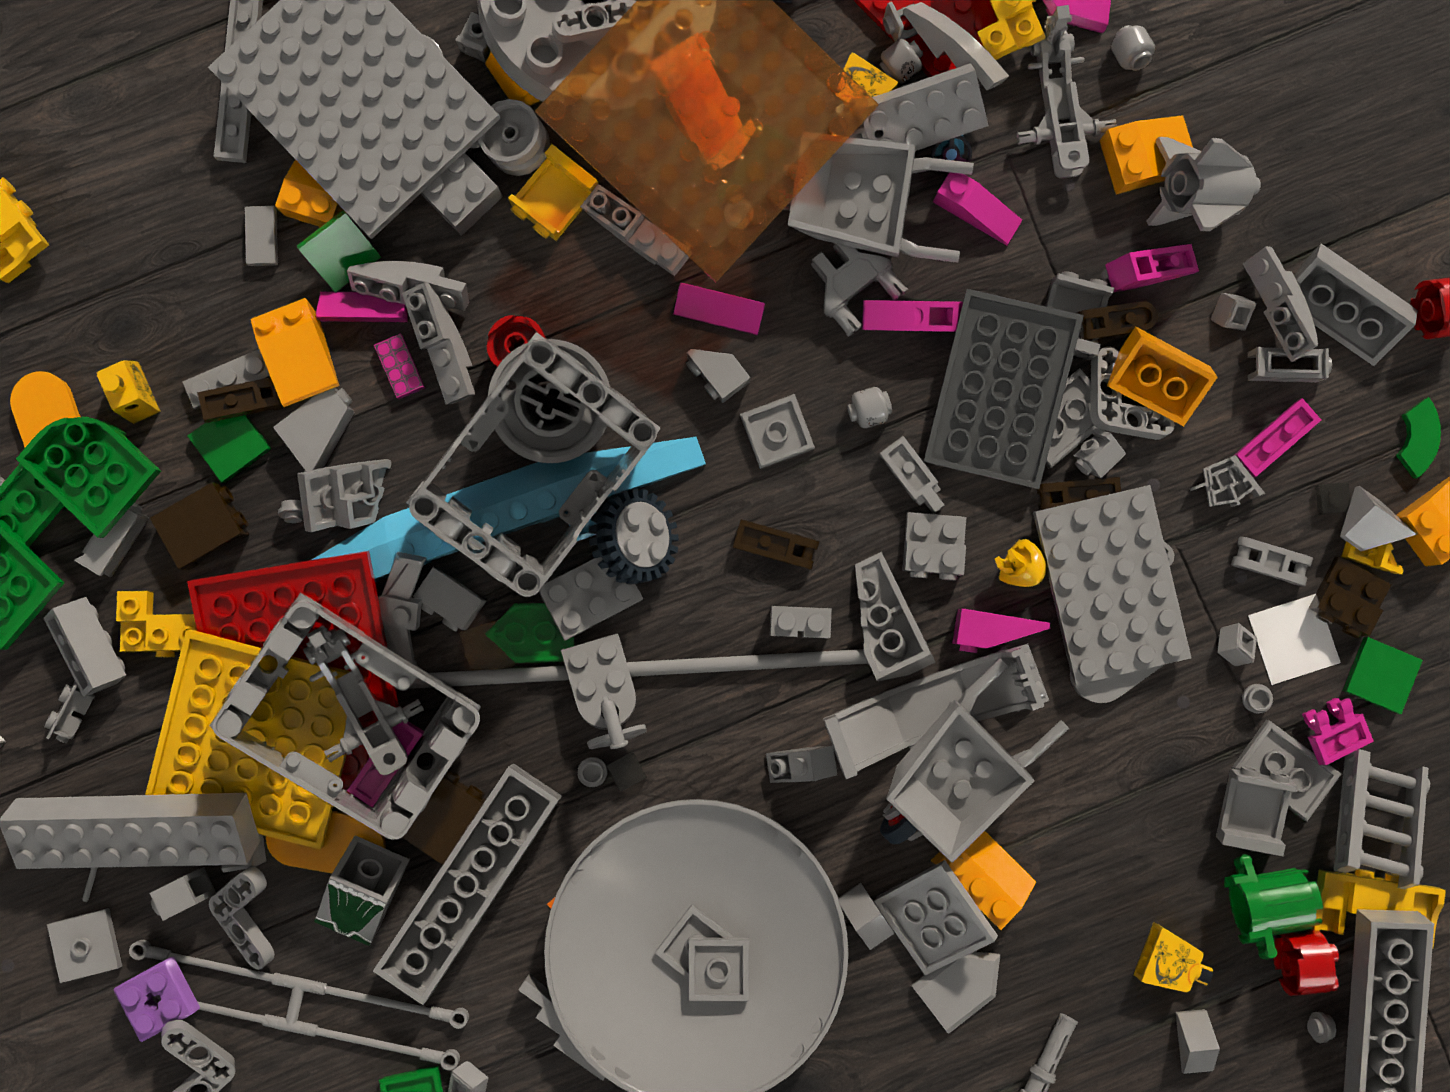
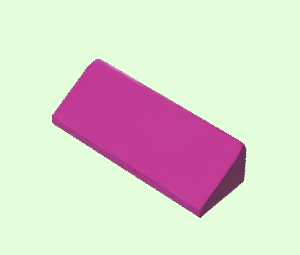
(358, 308)
(719, 308)

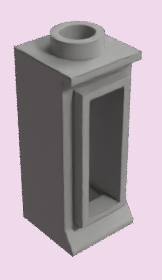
(1321, 366)
(107, 553)

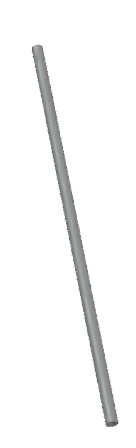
(658, 667)

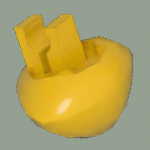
(1022, 565)

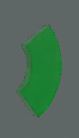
(1422, 437)

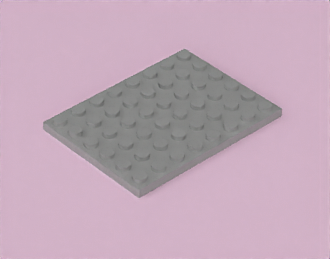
(356, 100)

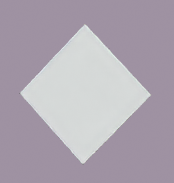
(1293, 640)

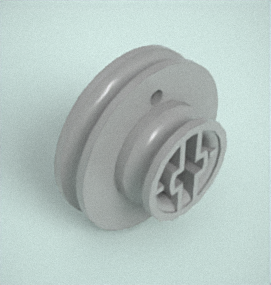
(543, 442)

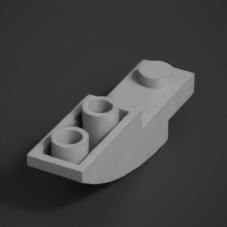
(633, 229)
(392, 278)
(1285, 303)
(442, 340)

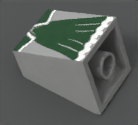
(361, 890)

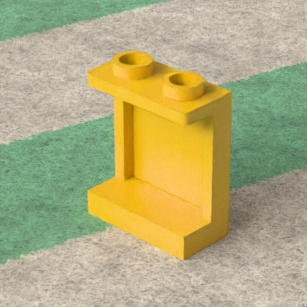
(553, 194)

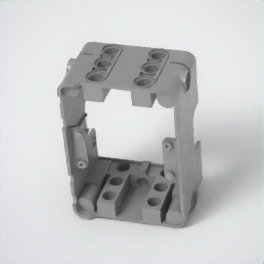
(502, 555)
(412, 783)

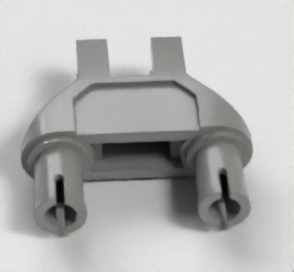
(851, 279)

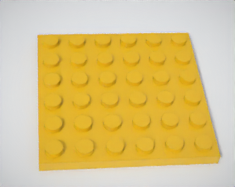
(290, 717)

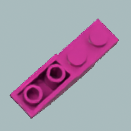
(911, 315)

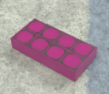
(399, 366)

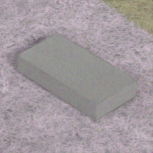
(261, 235)

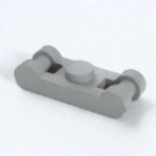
(1272, 561)

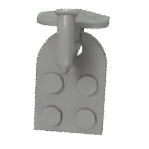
(600, 685)

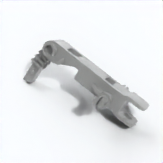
(1061, 101)
(356, 701)

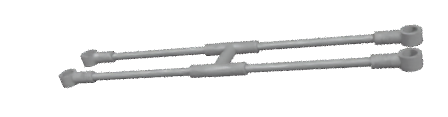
(298, 987)

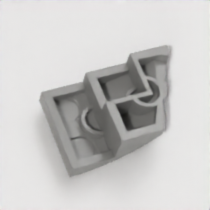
(342, 494)

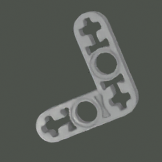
(601, 9)
(1116, 409)
(237, 921)
(204, 1067)

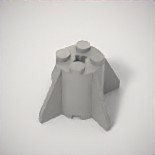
(1204, 183)

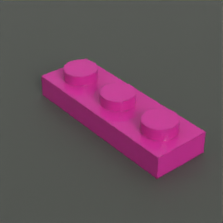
(1277, 437)
(369, 782)

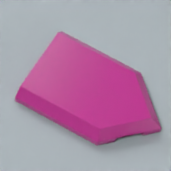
(1084, 13)

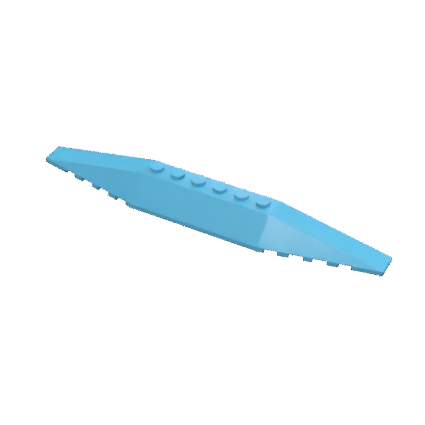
(515, 501)

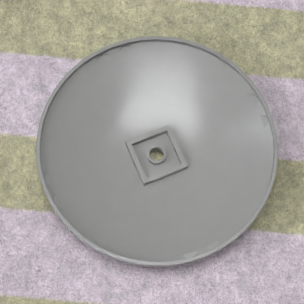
(623, 949)

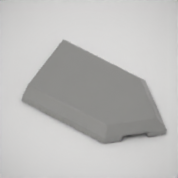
(960, 988)

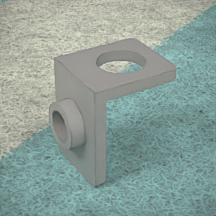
(894, 24)

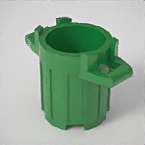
(1271, 904)

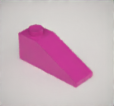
(977, 207)
(1151, 267)
(985, 630)

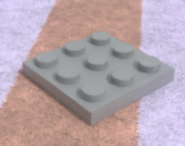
(935, 918)

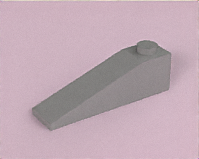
(889, 629)

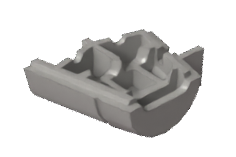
(1228, 482)

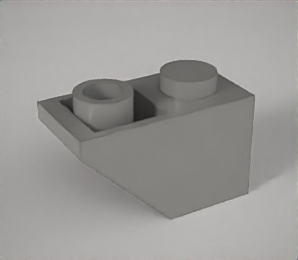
(720, 371)
(801, 764)

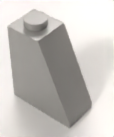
(316, 427)

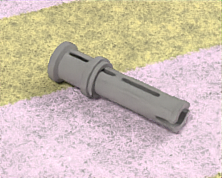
(1043, 1072)

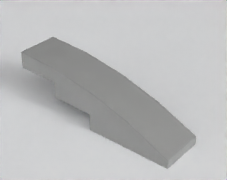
(948, 38)
(540, 994)

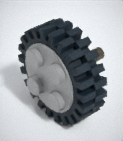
(633, 536)

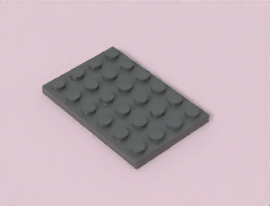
(1003, 388)

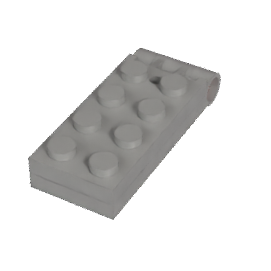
(927, 110)

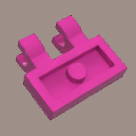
(1340, 738)

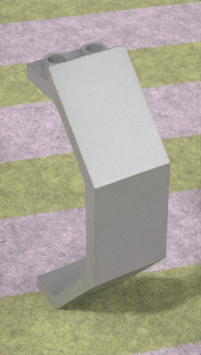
(905, 713)

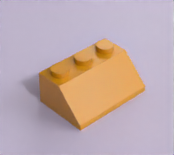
(1160, 376)
(991, 879)

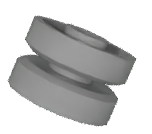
(517, 140)

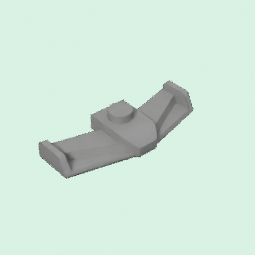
(398, 608)

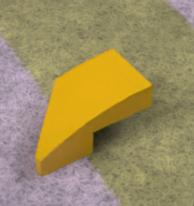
(1377, 557)

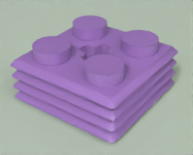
(138, 1003)

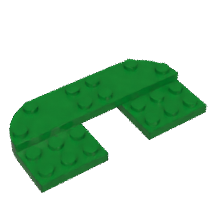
(71, 465)

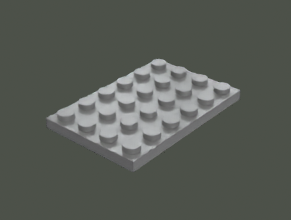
(1112, 585)

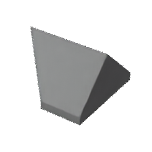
(1371, 522)

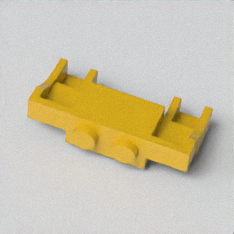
(1014, 30)
(18, 234)
(149, 632)
(1363, 891)

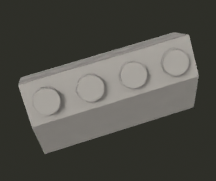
(1353, 305)

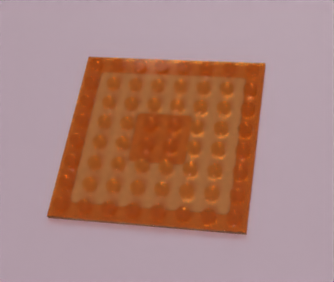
(707, 118)

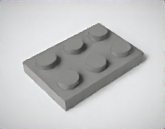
(586, 598)

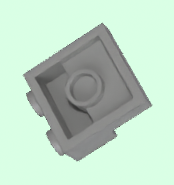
(934, 545)

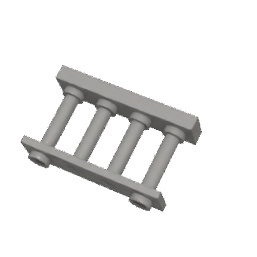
(1353, 827)

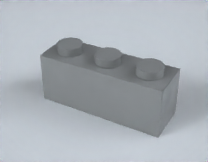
(85, 646)

